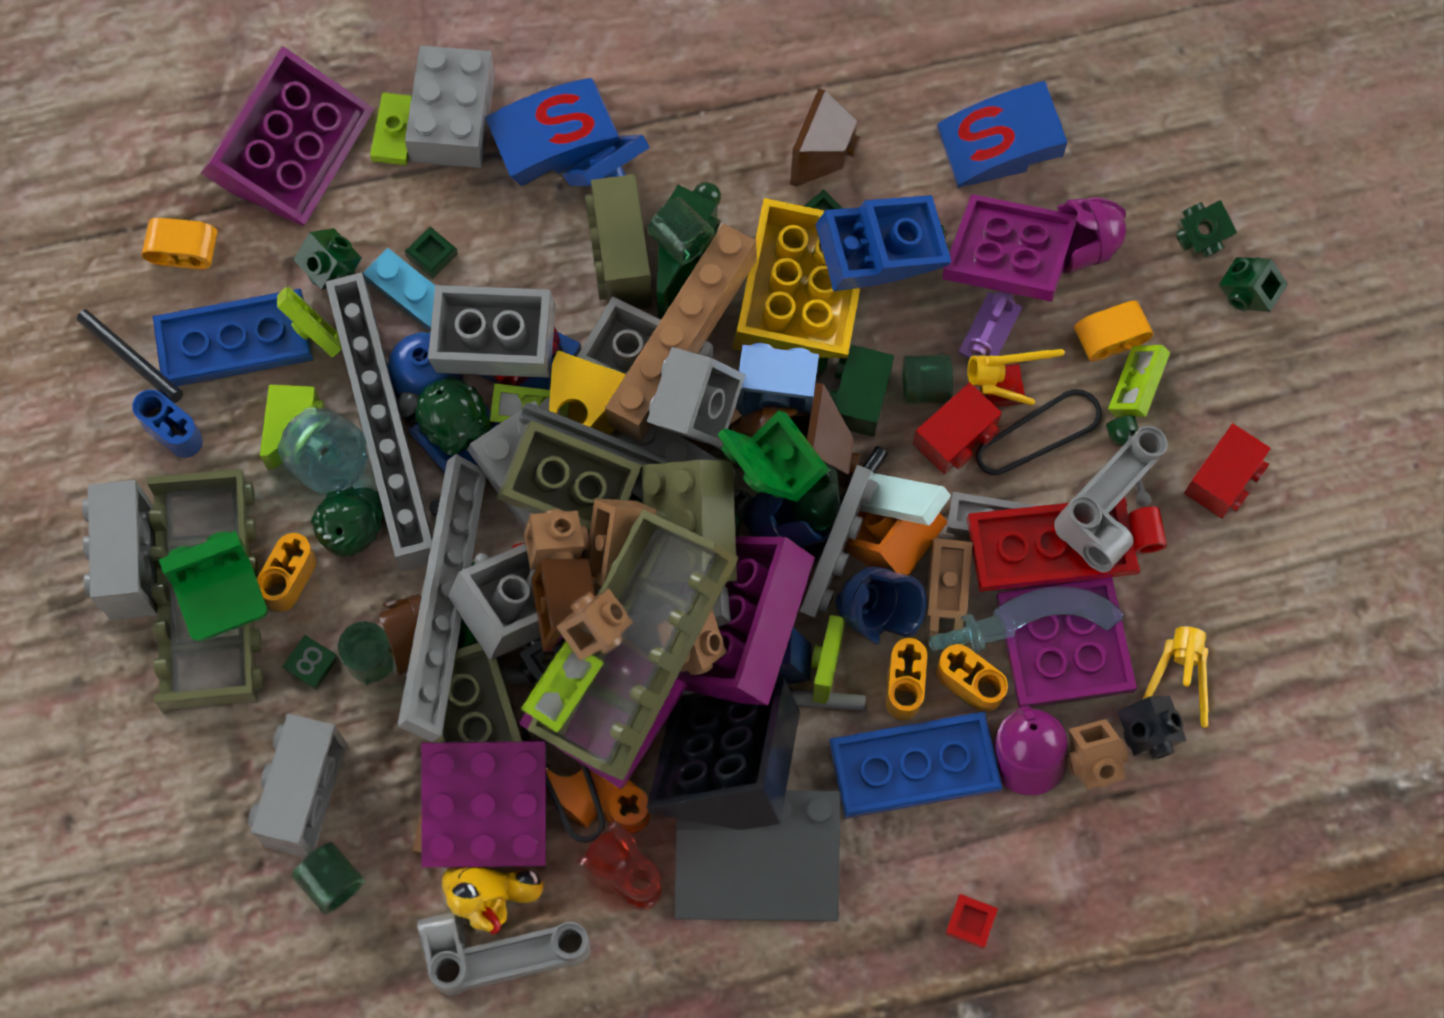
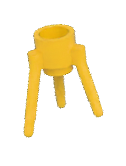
(991, 369)
(1188, 650)

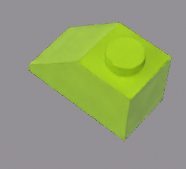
(282, 406)

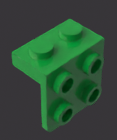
(775, 458)
(215, 585)

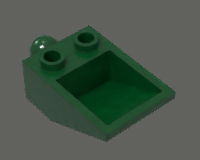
(670, 274)

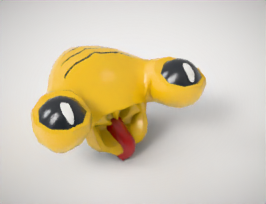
(483, 893)

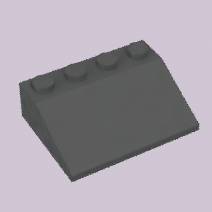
(763, 871)

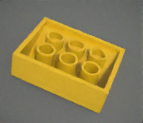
(790, 290)

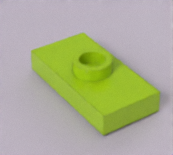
(391, 129)
(308, 322)
(826, 659)

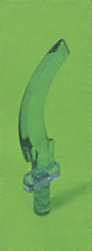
(1026, 609)

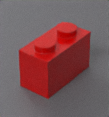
(957, 429)
(1228, 470)

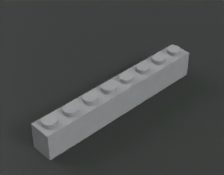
(381, 421)

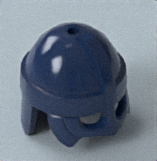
(773, 518)
(881, 602)

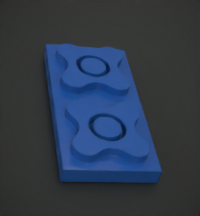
(227, 340)
(915, 765)

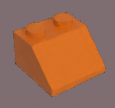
(893, 541)

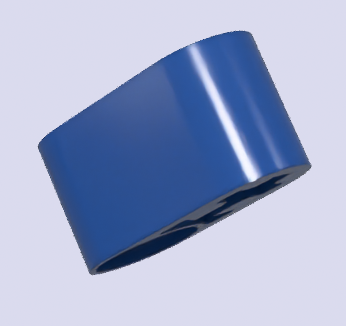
(161, 424)

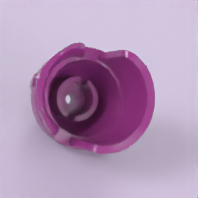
(1098, 232)
(1027, 758)

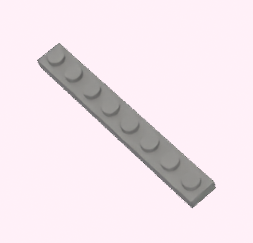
(438, 619)

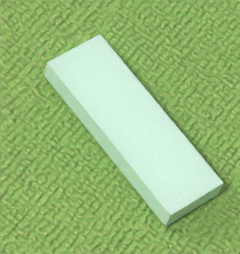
(906, 499)

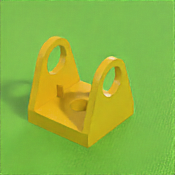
(585, 387)

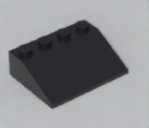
(726, 760)

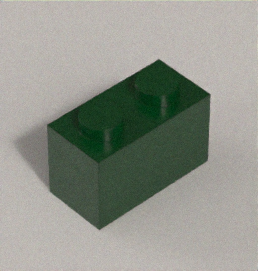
(862, 388)

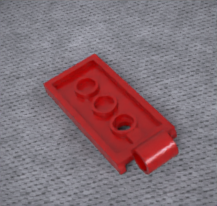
(1024, 550)

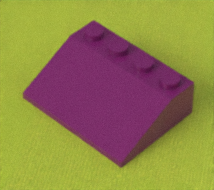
(288, 138)
(762, 615)

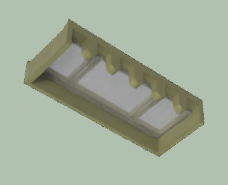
(667, 589)
(223, 667)

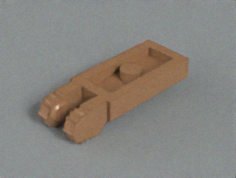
(947, 584)

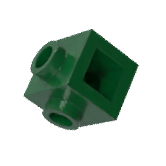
(1214, 219)
(327, 257)
(1253, 284)

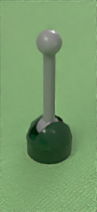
(1120, 431)

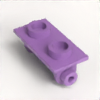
(991, 325)

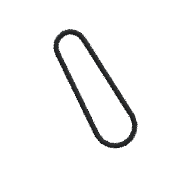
(1049, 448)
(560, 810)

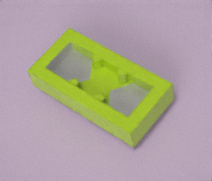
(1139, 381)
(510, 399)
(561, 687)

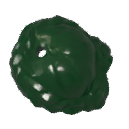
(451, 415)
(355, 512)

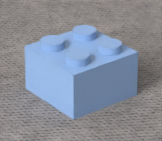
(776, 378)

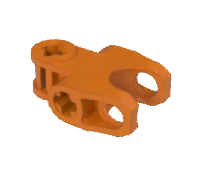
(579, 805)

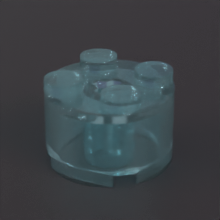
(305, 439)

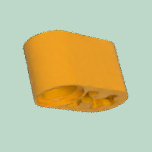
(179, 243)
(1113, 330)
(278, 567)
(957, 680)
(913, 683)

